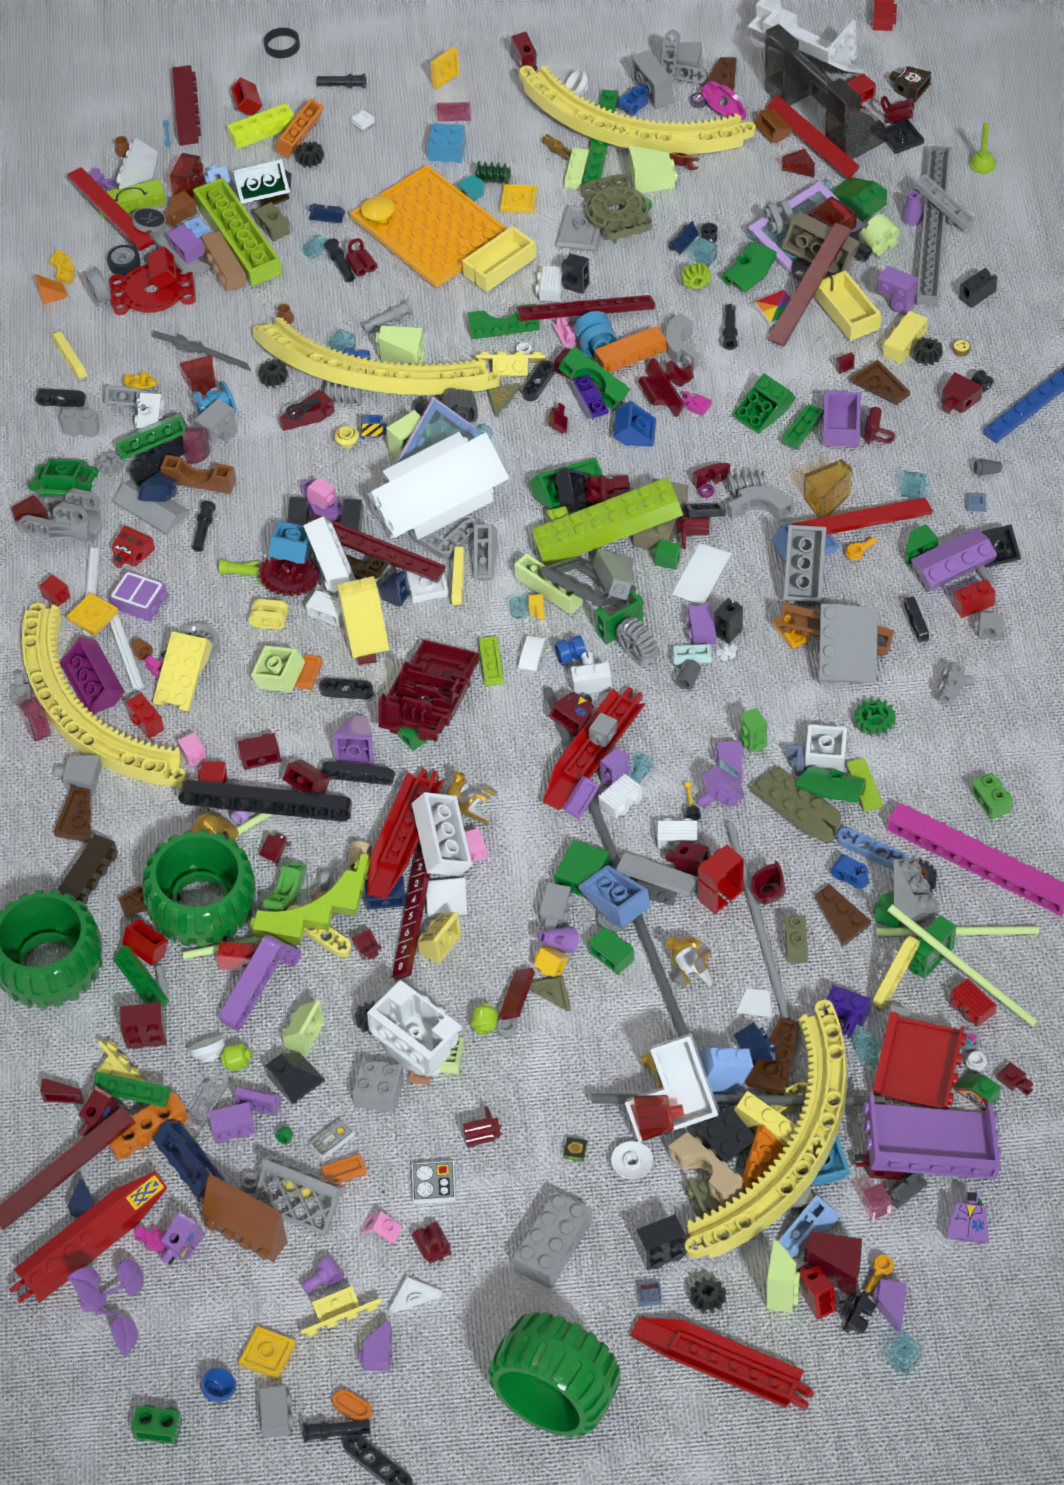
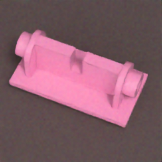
(565, 332)

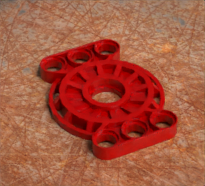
(136, 297)

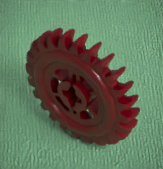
(284, 568)

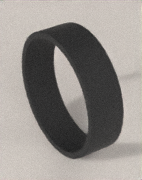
(281, 32)

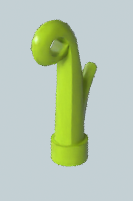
(247, 568)

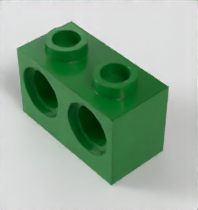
(155, 1429)

